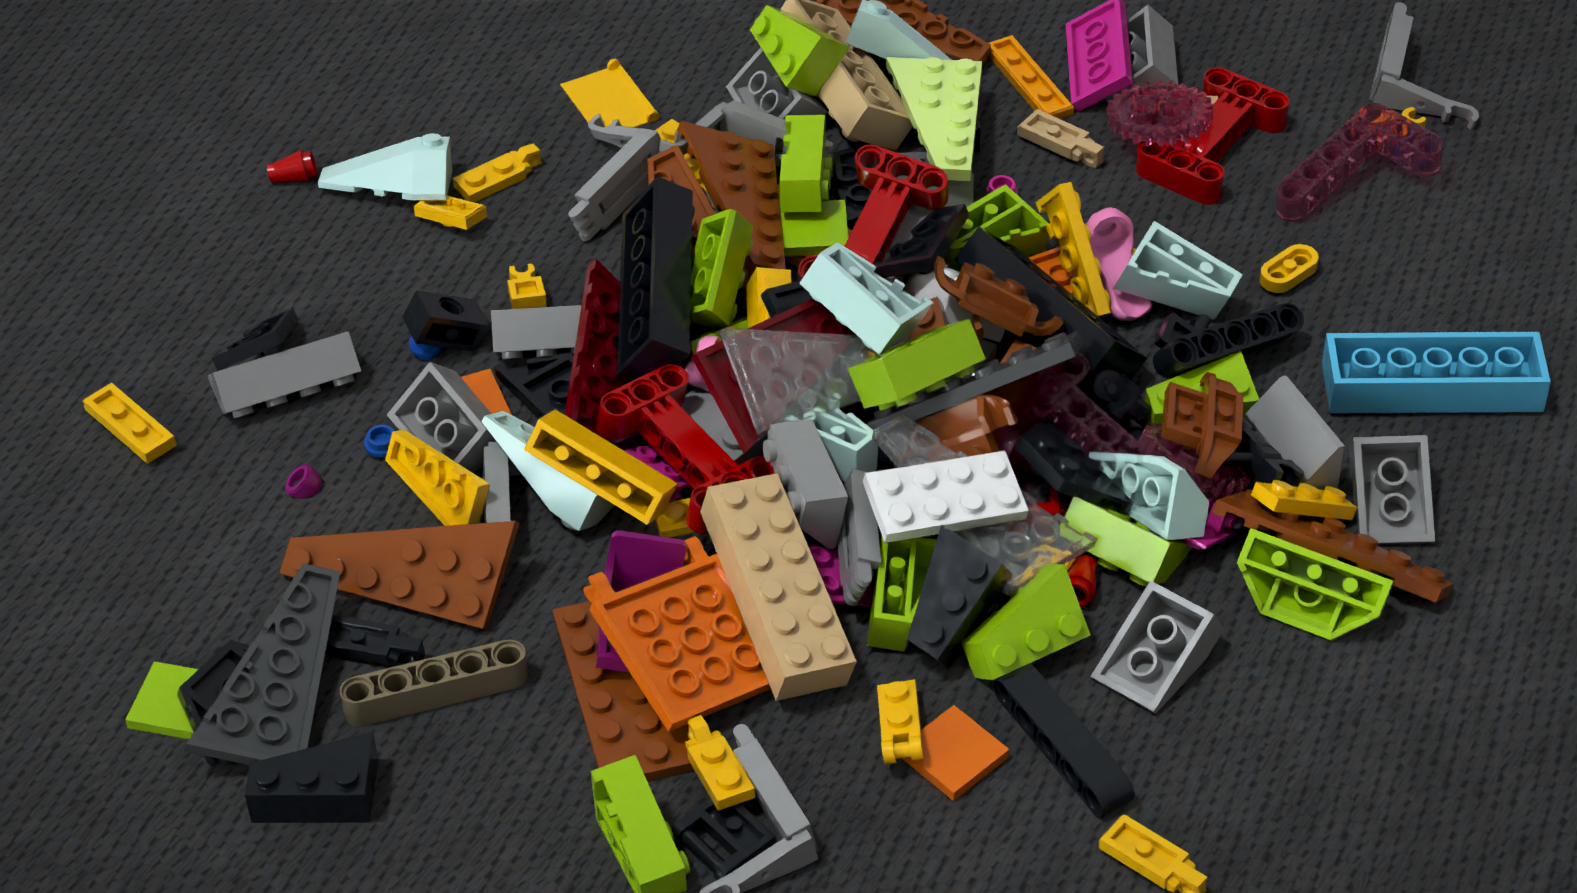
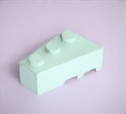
(1177, 274)
(862, 299)

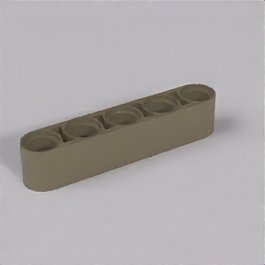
(434, 682)

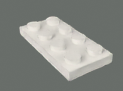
(946, 492)

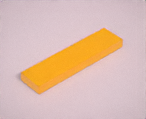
(1029, 78)

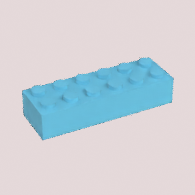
(1435, 372)

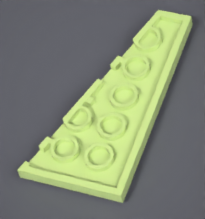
(943, 108)

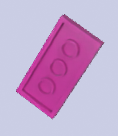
(1098, 54)

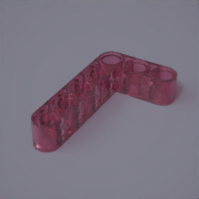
(1366, 132)

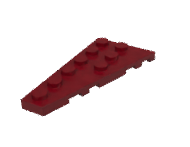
(595, 347)
(720, 377)

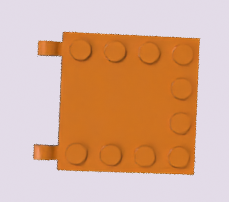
(681, 638)

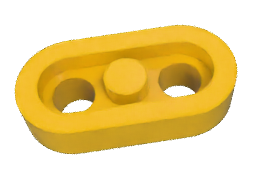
(1289, 268)

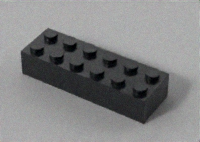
(655, 280)
(1102, 344)

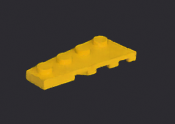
(1076, 255)
(442, 484)

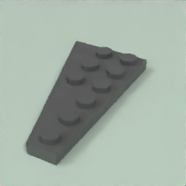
(986, 378)
(275, 686)

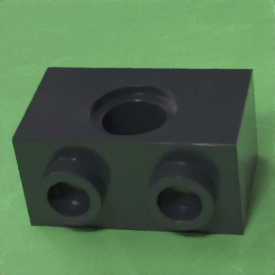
(445, 321)

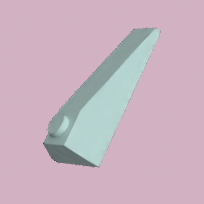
(888, 35)
(414, 167)
(1161, 493)
(563, 496)

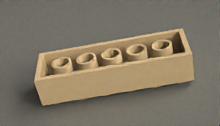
(857, 88)
(777, 587)

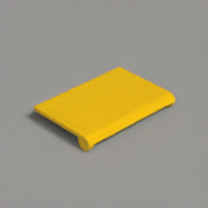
(612, 96)

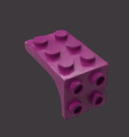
(631, 561)

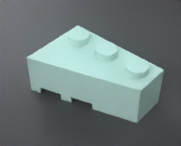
(847, 442)

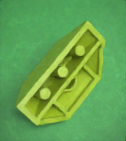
(1310, 587)

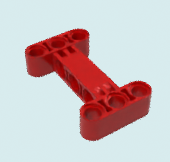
(1193, 166)
(889, 199)
(655, 410)

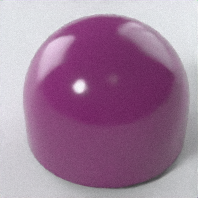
(308, 486)

